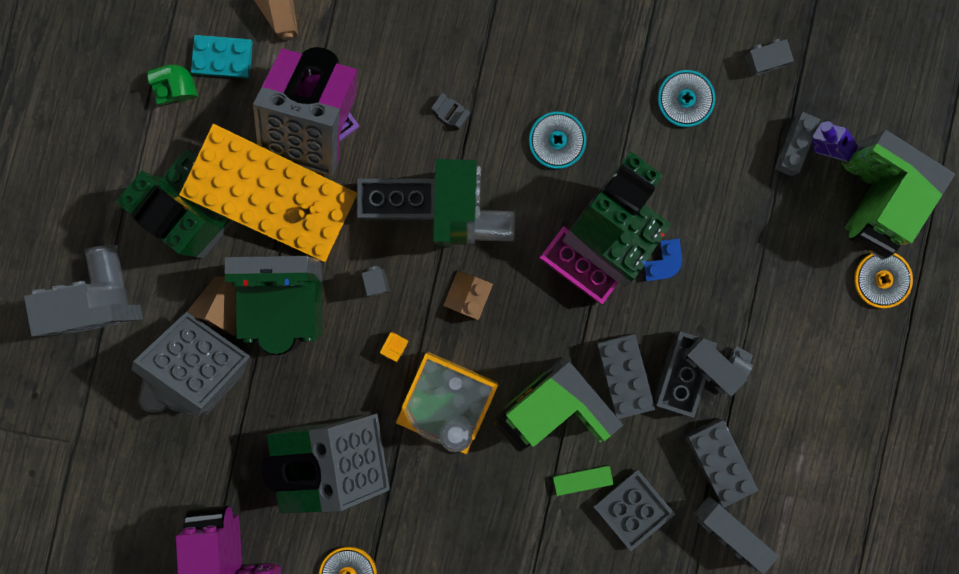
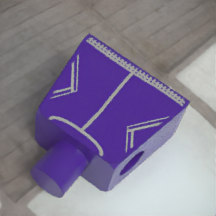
(834, 142)

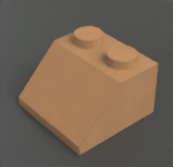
(468, 295)

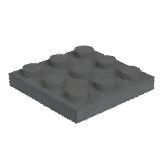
(634, 509)

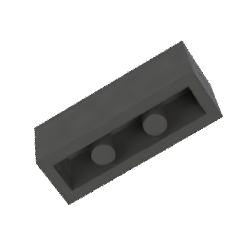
(797, 144)
(715, 367)

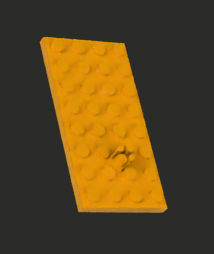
(268, 193)

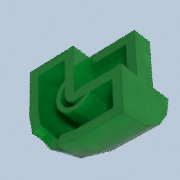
(172, 84)

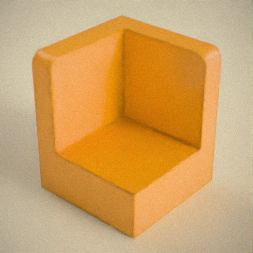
(394, 346)

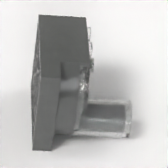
(84, 305)
(188, 368)

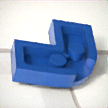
(668, 265)

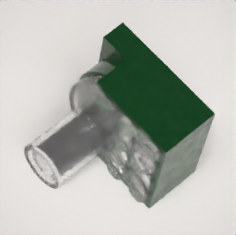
(455, 209)

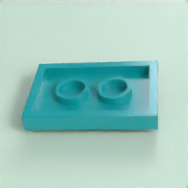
(221, 56)

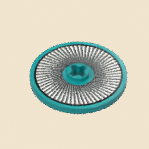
(675, 108)
(557, 155)

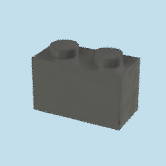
(769, 57)
(375, 281)

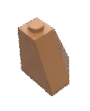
(280, 16)
(217, 306)

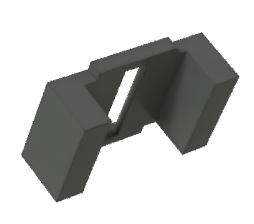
(443, 106)

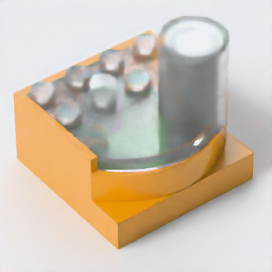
(447, 403)

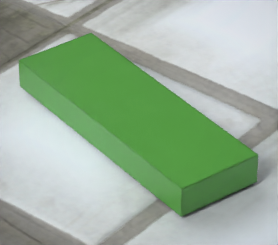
(583, 480)

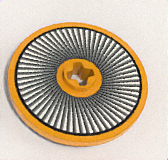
(880, 294)
(348, 560)

